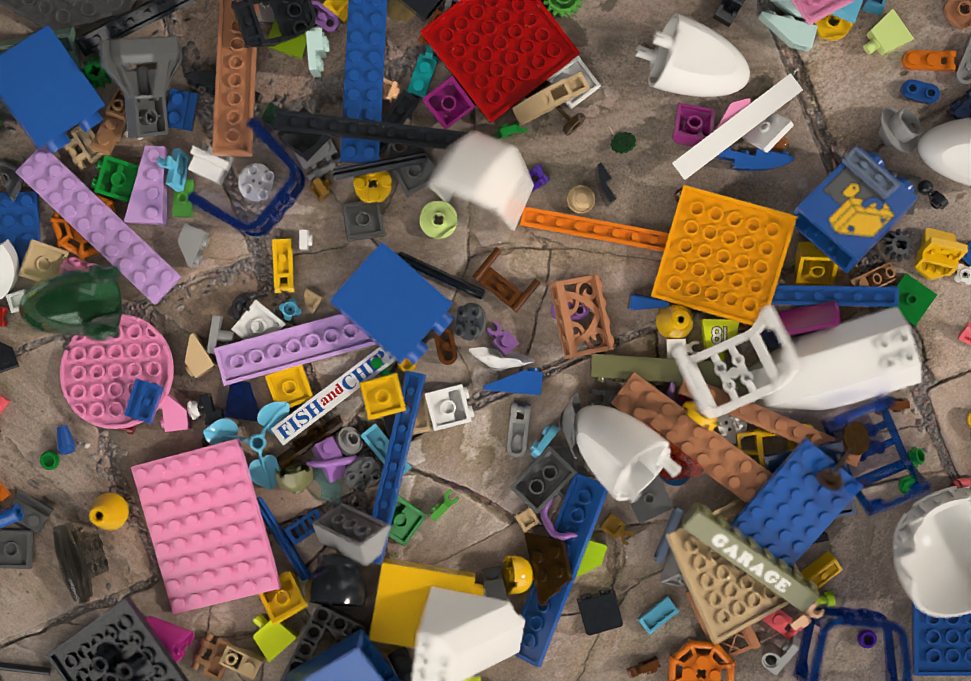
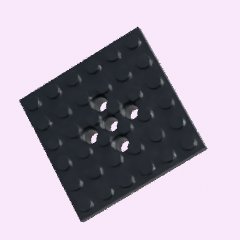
(116, 648)

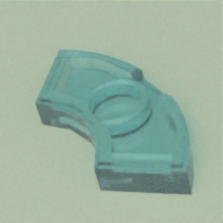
(329, 491)

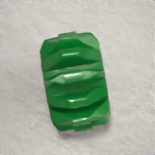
(89, 72)

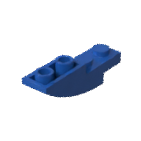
(757, 162)

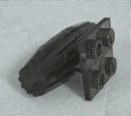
(79, 560)

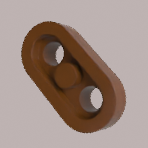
(446, 346)

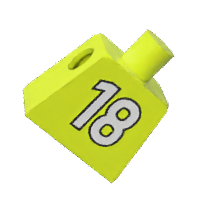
(717, 331)

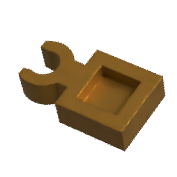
(615, 527)

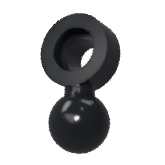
(937, 199)

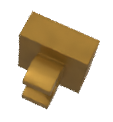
(320, 188)

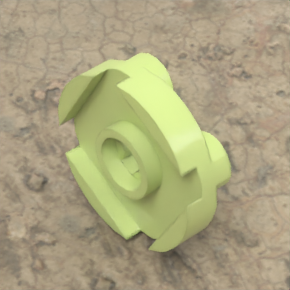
(440, 209)

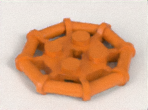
(72, 233)
(700, 661)

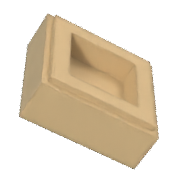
(527, 519)

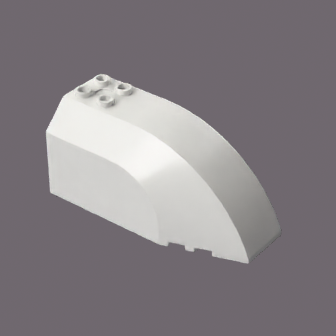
(484, 173)
(845, 363)

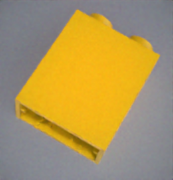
(404, 596)

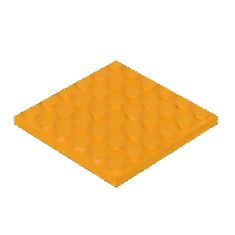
(723, 255)

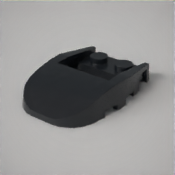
(292, 17)

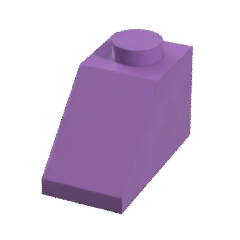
(329, 450)

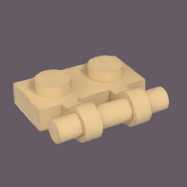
(84, 140)

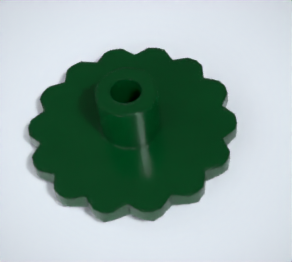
(623, 142)

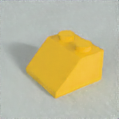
(813, 266)

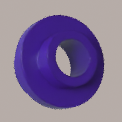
(872, 638)

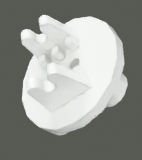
(253, 190)
(734, 423)

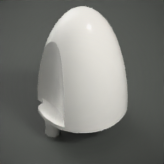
(694, 60)
(949, 150)
(621, 450)

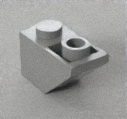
(192, 243)

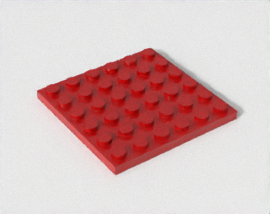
(499, 49)

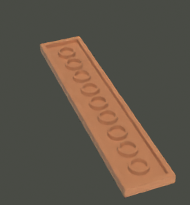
(233, 87)
(706, 447)

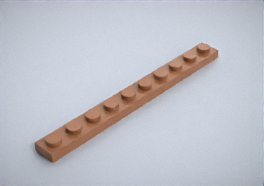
(769, 420)

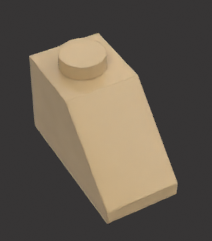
(197, 358)

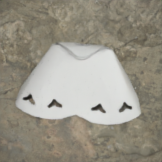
(497, 361)

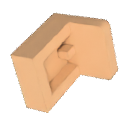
(390, 90)

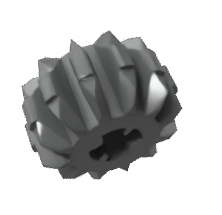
(892, 241)

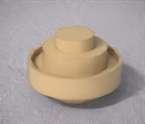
(580, 199)

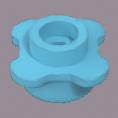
(285, 309)

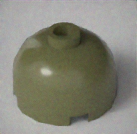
(294, 477)

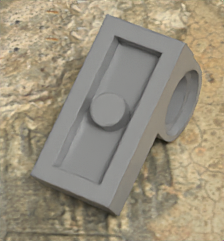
(782, 654)

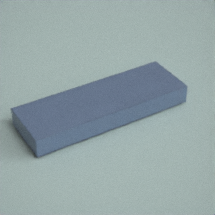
(870, 172)
(671, 526)

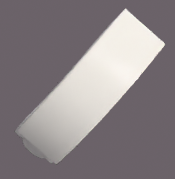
(8, 267)

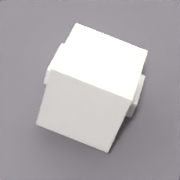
(209, 166)

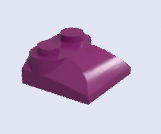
(448, 103)
(692, 124)

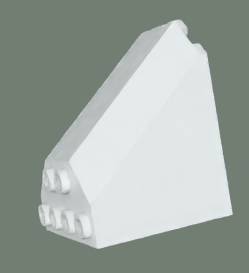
(464, 635)

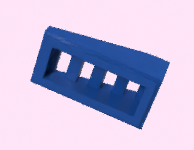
(639, 302)
(289, 534)

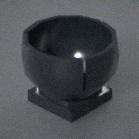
(336, 582)

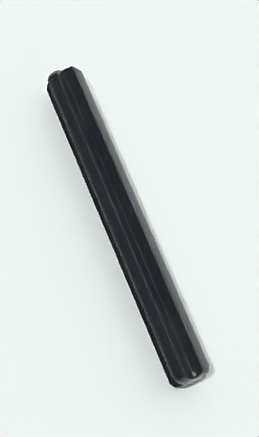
(379, 166)
(442, 276)

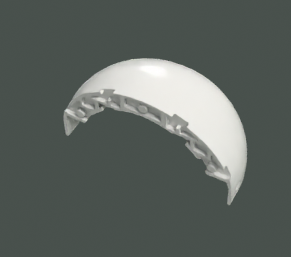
(935, 552)

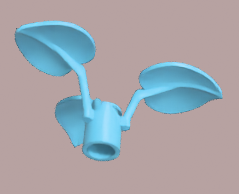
(260, 469)

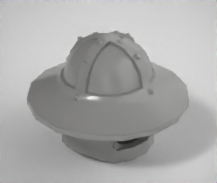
(897, 129)

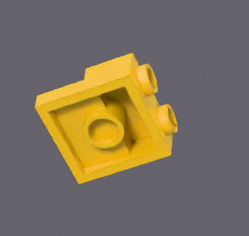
(284, 601)

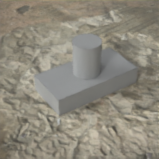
(217, 334)

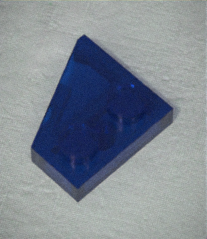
(241, 402)

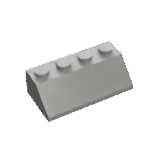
(352, 533)

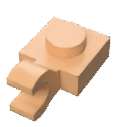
(803, 619)

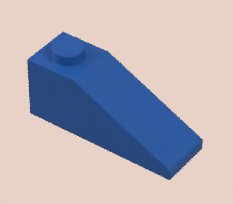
(522, 382)

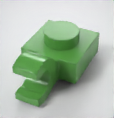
(439, 509)

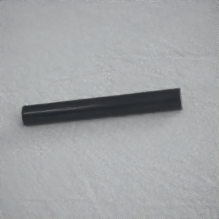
(25, 669)

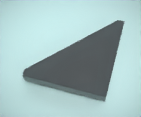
(10, 179)

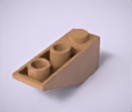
(874, 278)

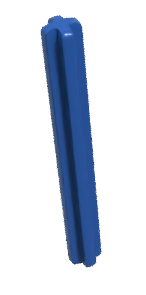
(283, 540)

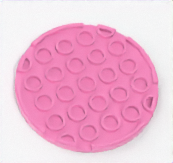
(101, 374)

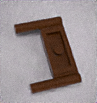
(500, 286)

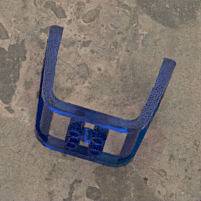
(277, 206)
(917, 488)
(852, 618)

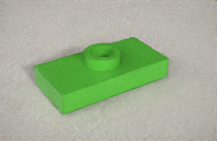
(181, 206)

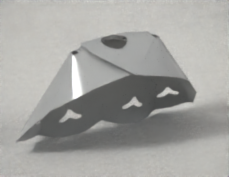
(567, 422)

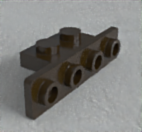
(307, 438)

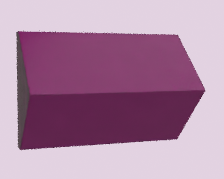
(810, 318)

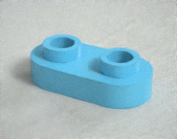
(538, 446)

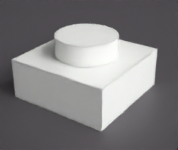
(305, 240)

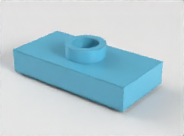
(658, 615)

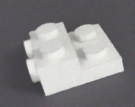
(449, 407)

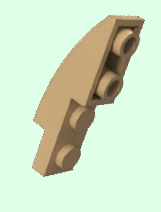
(550, 98)

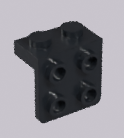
(600, 611)

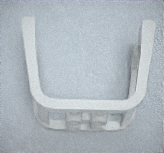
(697, 383)

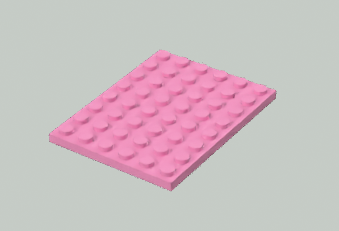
(206, 526)

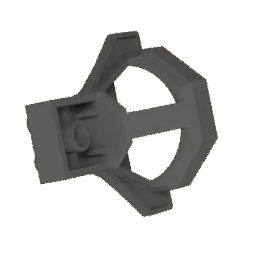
(143, 87)

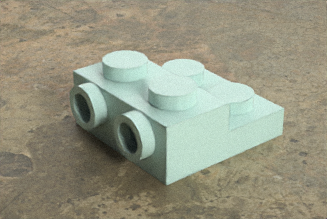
(317, 48)

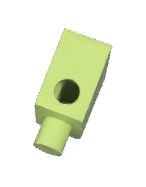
(887, 35)

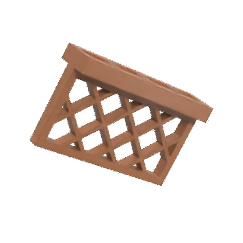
(748, 633)

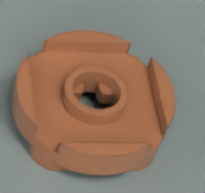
(954, 16)

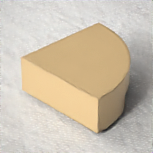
(312, 300)

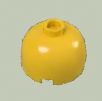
(517, 574)

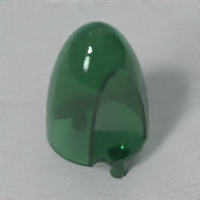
(75, 303)

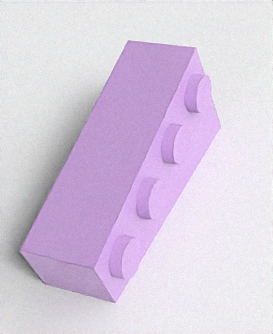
(150, 192)

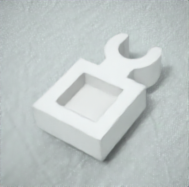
(673, 343)

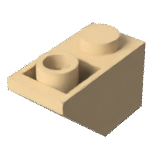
(242, 661)

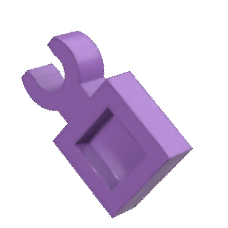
(503, 341)

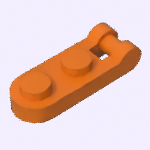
(929, 60)

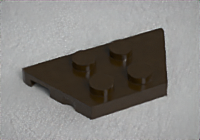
(549, 565)

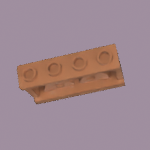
(597, 307)

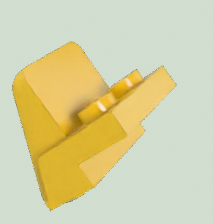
(938, 254)

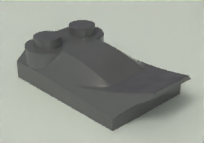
(545, 477)

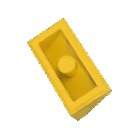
(822, 569)

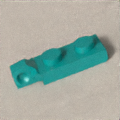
(423, 73)

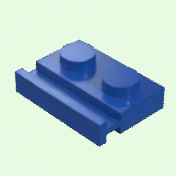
(182, 109)
(144, 401)

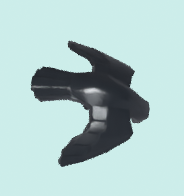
(240, 302)

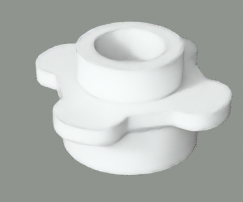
(959, 274)
(194, 410)

